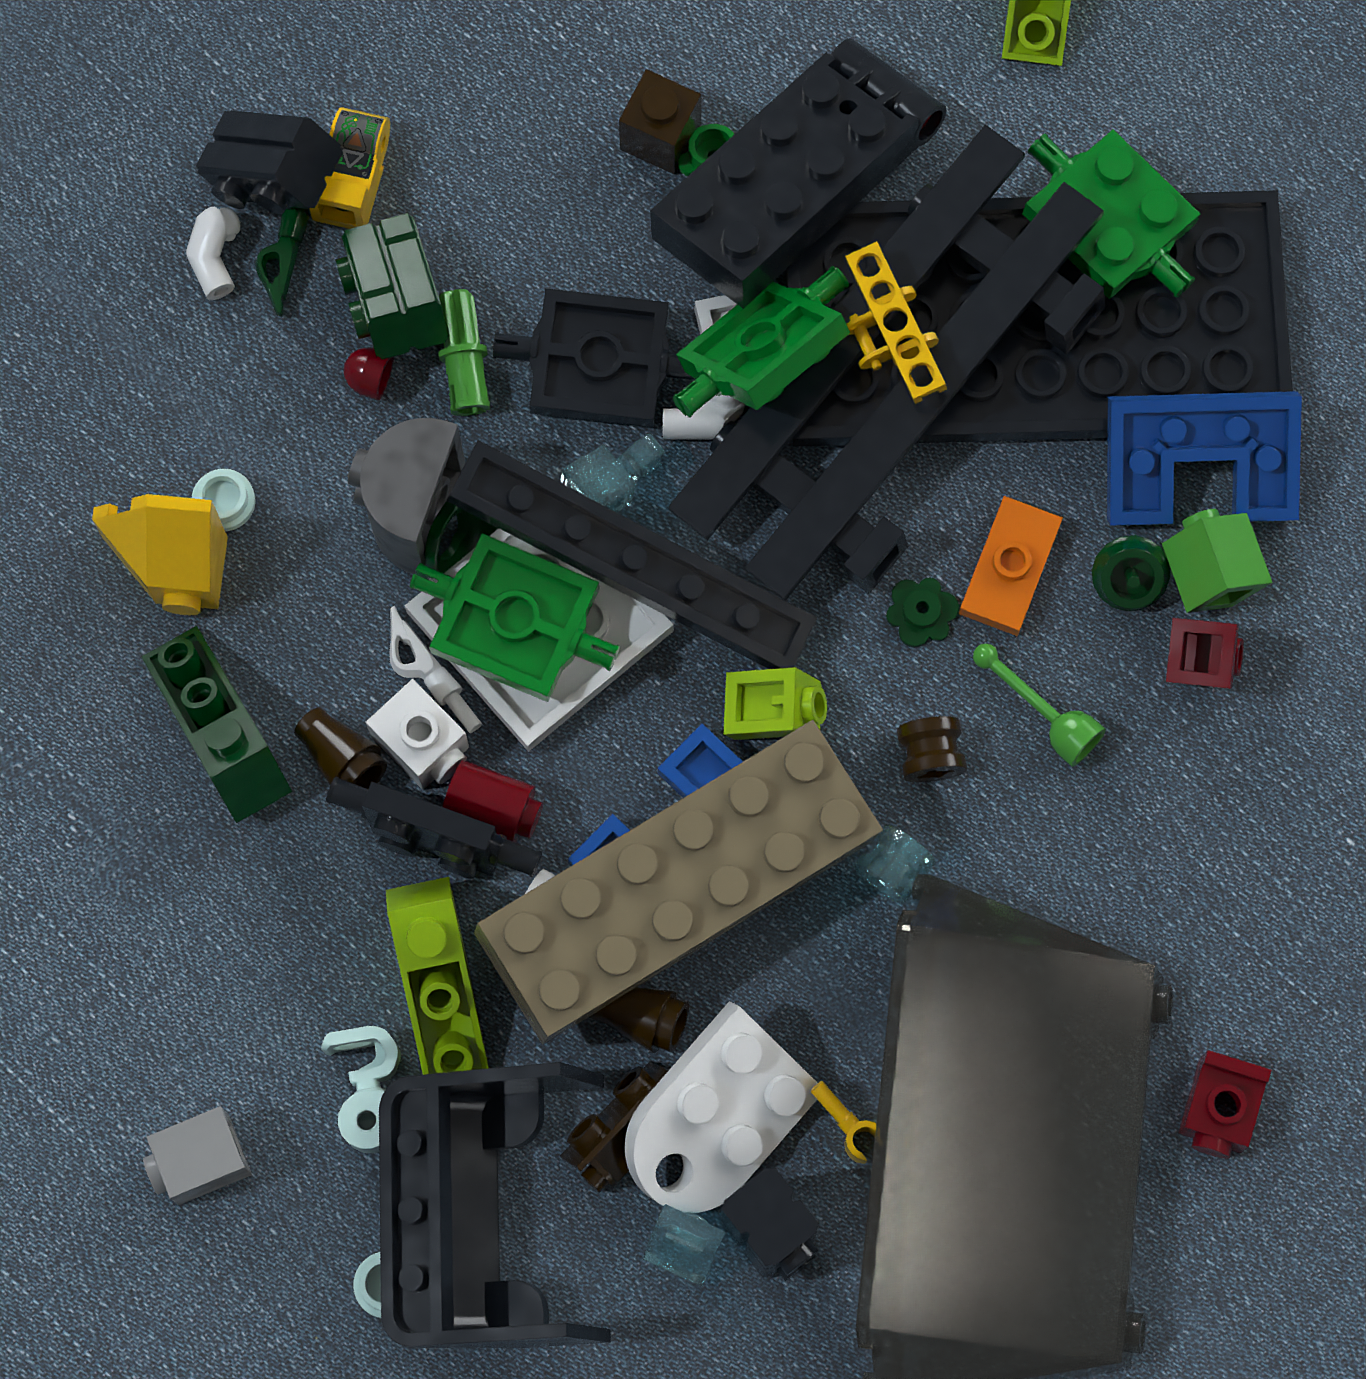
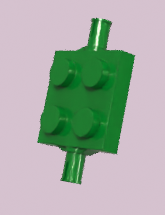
(1139, 216)
(764, 345)
(514, 617)

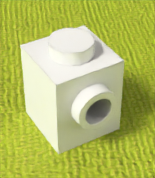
(419, 736)

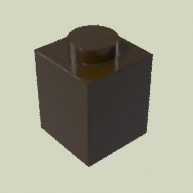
(659, 121)

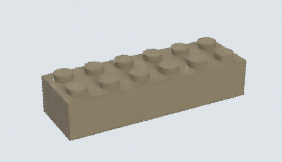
(677, 881)

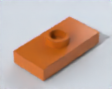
(1010, 566)

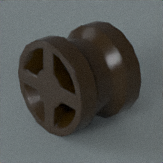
(931, 749)

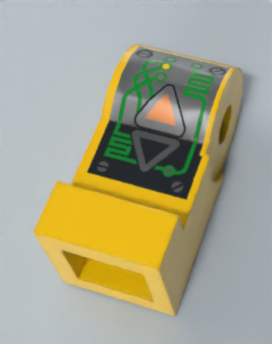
(358, 172)

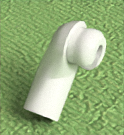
(205, 247)
(705, 421)

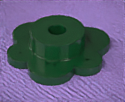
(916, 626)

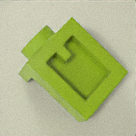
(771, 703)

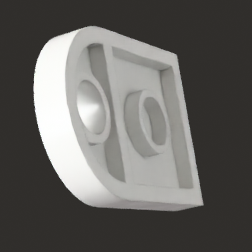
(719, 1110)

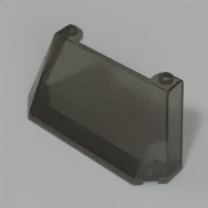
(1006, 1147)

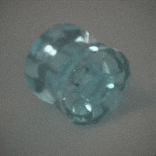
(894, 863)

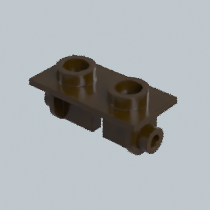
(601, 1138)

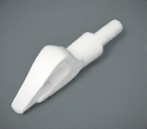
(436, 678)

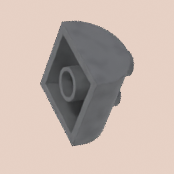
(406, 484)

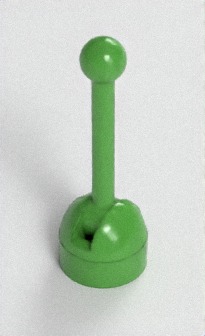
(1071, 733)

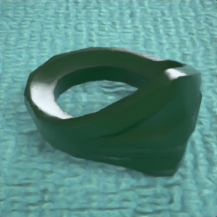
(462, 542)

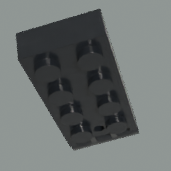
(794, 170)

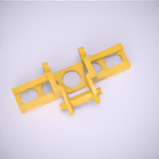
(878, 308)

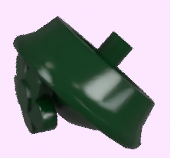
(1130, 573)

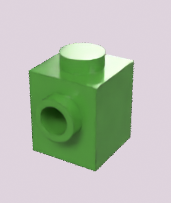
(1216, 561)

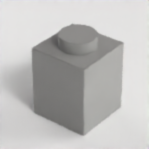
(196, 1157)

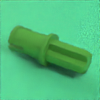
(463, 354)

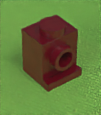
(1204, 653)
(1229, 1076)

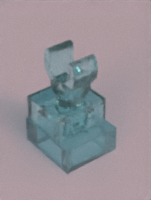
(613, 480)

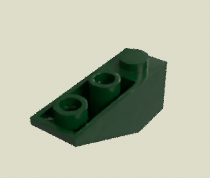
(217, 724)

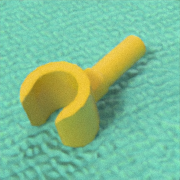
(845, 1120)

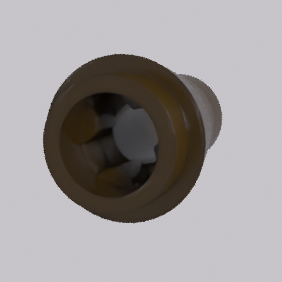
(340, 749)
(647, 1017)

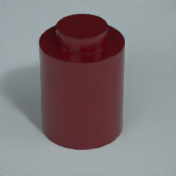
(494, 800)

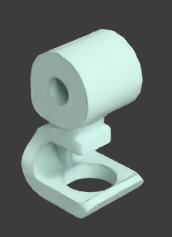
(360, 1112)

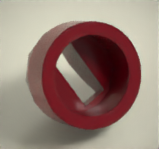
(368, 373)

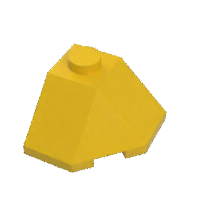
(169, 548)

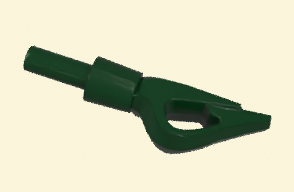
(290, 236)

